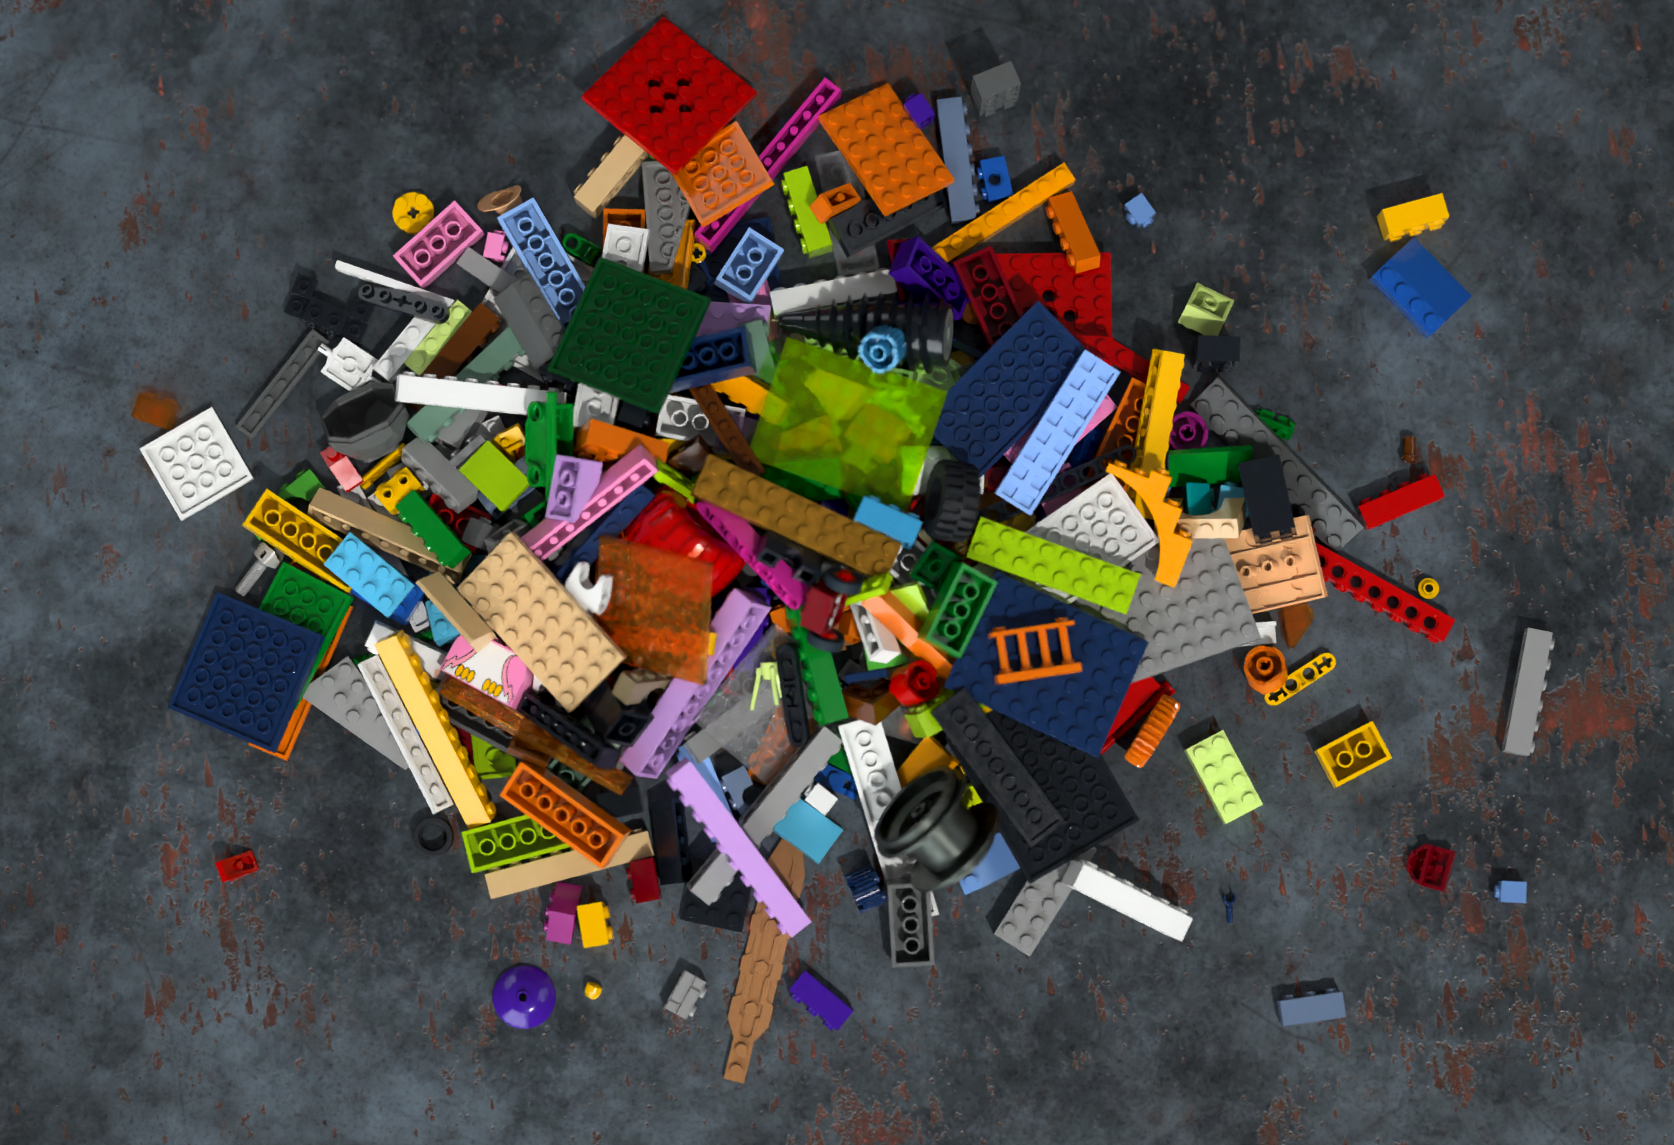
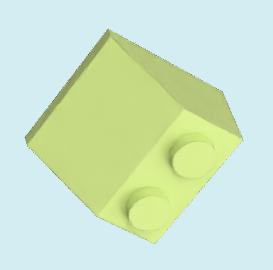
(1206, 311)

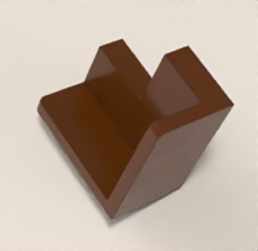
(870, 704)

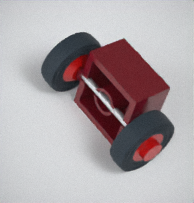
(826, 606)

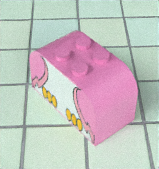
(492, 670)

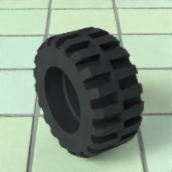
(952, 500)

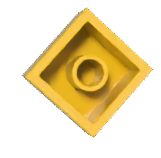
(595, 924)

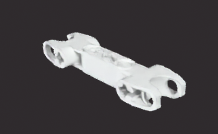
(590, 597)

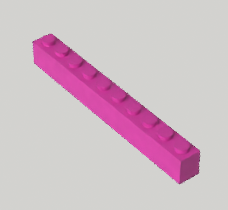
(776, 156)

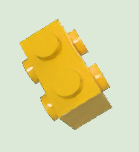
(394, 490)

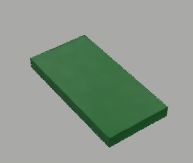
(1207, 465)

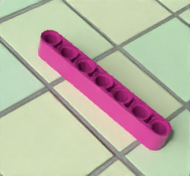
(745, 543)

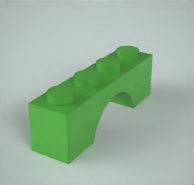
(302, 488)

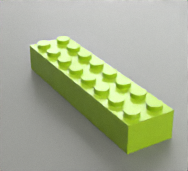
(1053, 566)

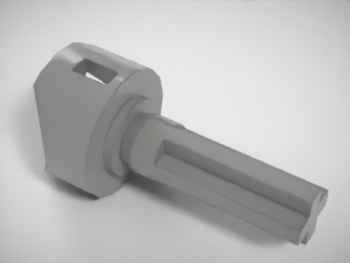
(267, 556)

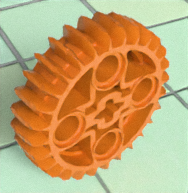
(1152, 731)

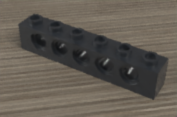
(568, 730)

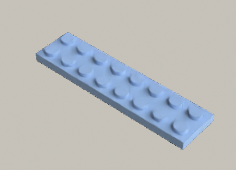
(1057, 432)

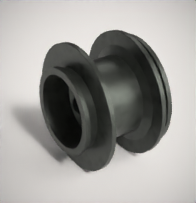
(937, 829)

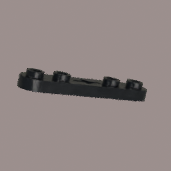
(420, 307)
(790, 673)

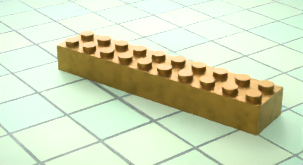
(794, 518)

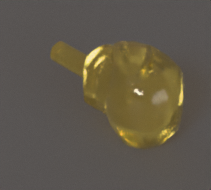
(960, 549)

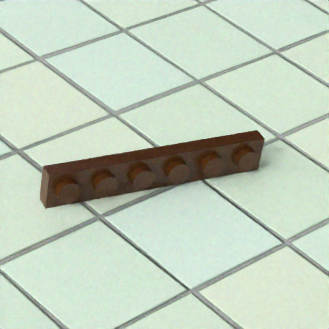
(727, 429)

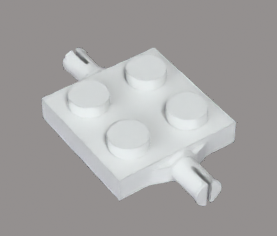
(348, 365)

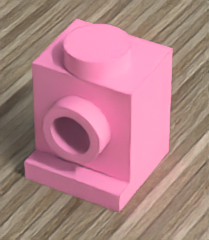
(496, 246)

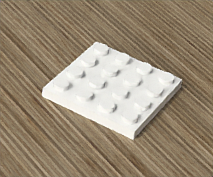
(196, 463)

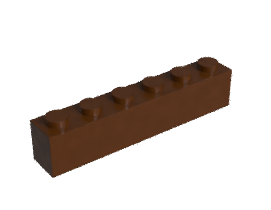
(463, 345)

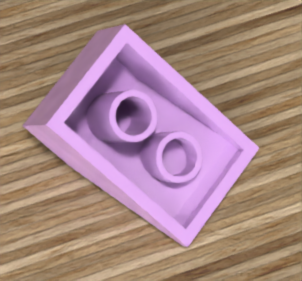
(572, 487)

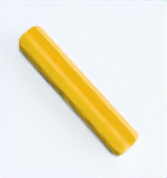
(381, 467)

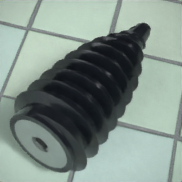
(925, 325)

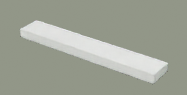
(382, 280)

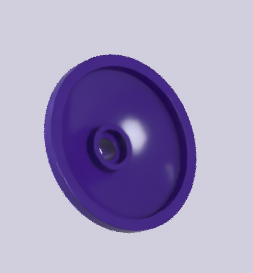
(539, 992)

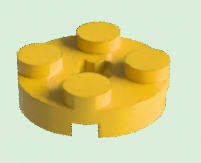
(405, 204)

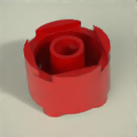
(914, 683)

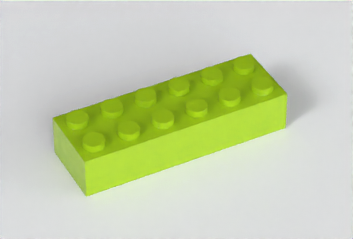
(508, 843)

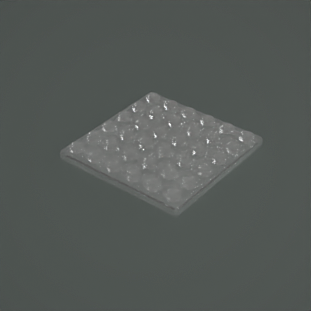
(759, 735)

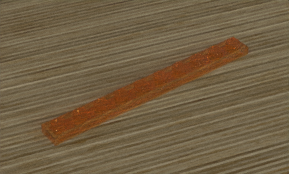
(530, 733)

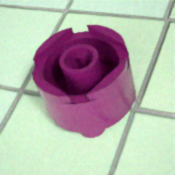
(1197, 430)

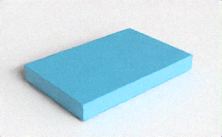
(808, 830)

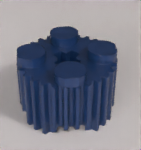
(865, 889)

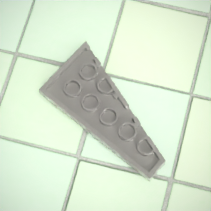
(665, 216)
(348, 700)

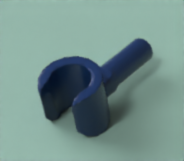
(1229, 907)

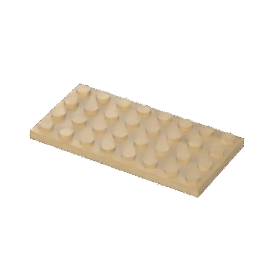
(541, 622)

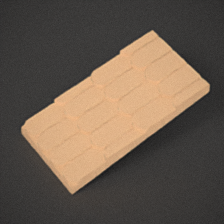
(1278, 572)

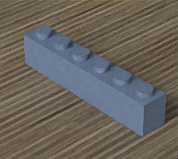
(956, 159)

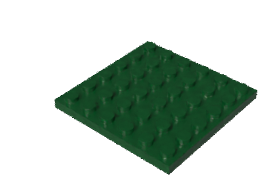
(629, 335)

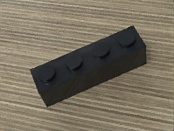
(671, 841)

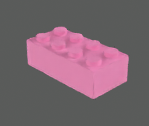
(438, 245)

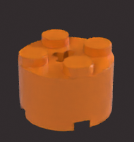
(1265, 680)

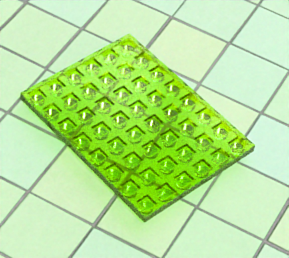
(847, 424)

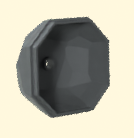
(366, 422)

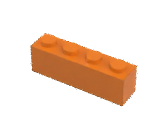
(1073, 232)

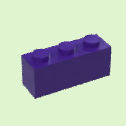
(820, 1001)

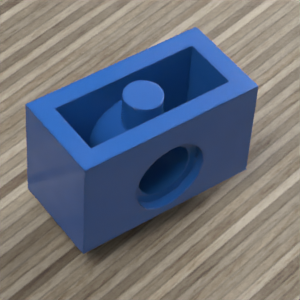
(995, 167)

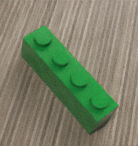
(433, 529)

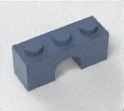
(736, 781)

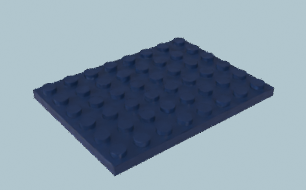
(1068, 706)

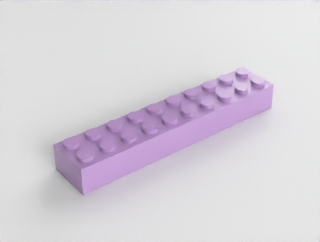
(682, 700)

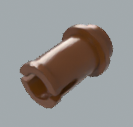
(1409, 449)

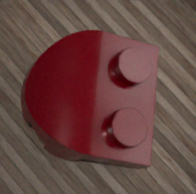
(1431, 866)

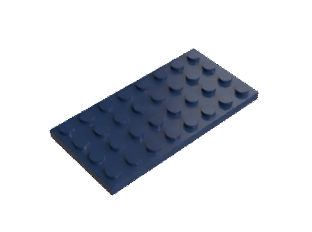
(1007, 389)

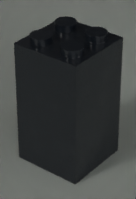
(1267, 500)
(611, 717)

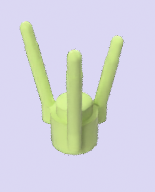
(769, 672)

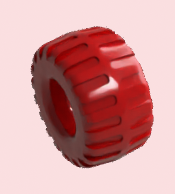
(677, 527)

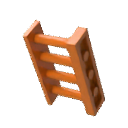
(1047, 668)

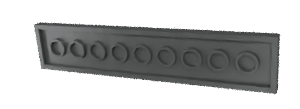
(1306, 491)

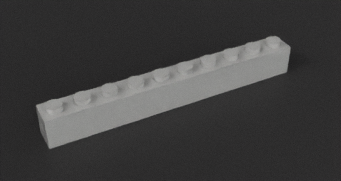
(768, 809)

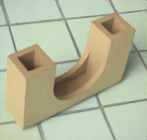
(1223, 523)

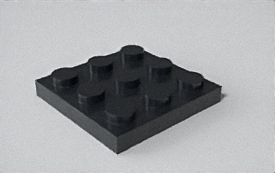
(726, 912)

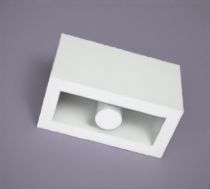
(820, 798)

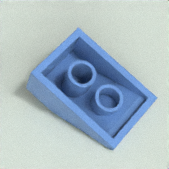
(994, 866)

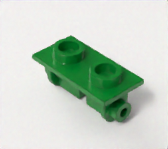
(1282, 427)

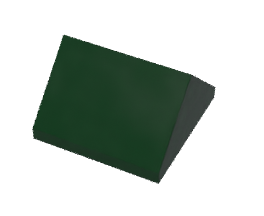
(934, 565)

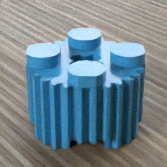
(882, 348)

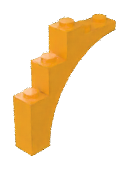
(1152, 489)

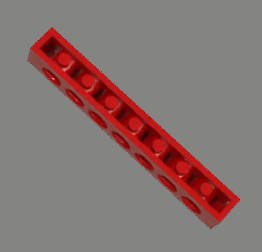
(1441, 621)

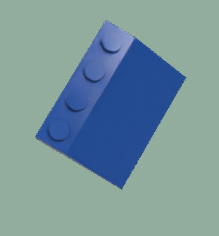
(1420, 287)

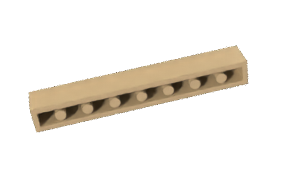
(379, 532)
(562, 866)

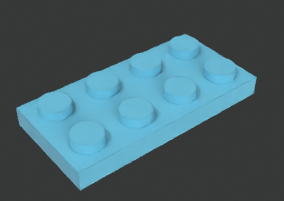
(369, 574)

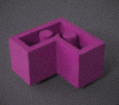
(562, 912)

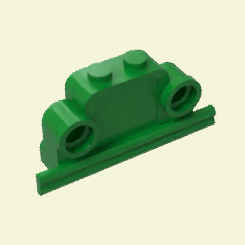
(547, 435)

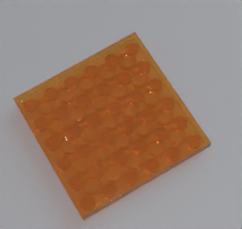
(657, 608)

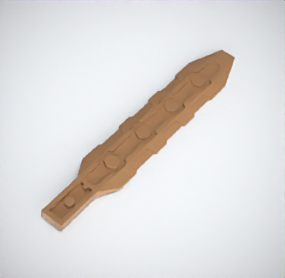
(761, 966)

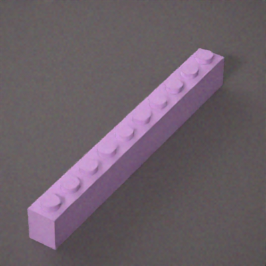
(738, 847)

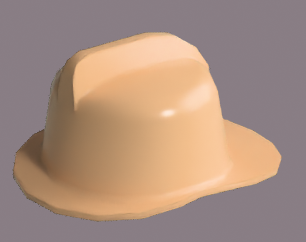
(501, 201)

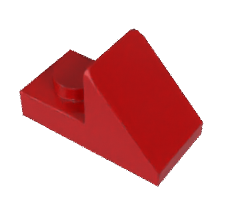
(237, 866)

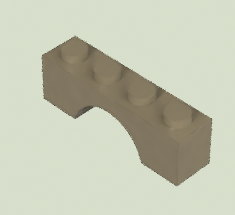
(636, 684)

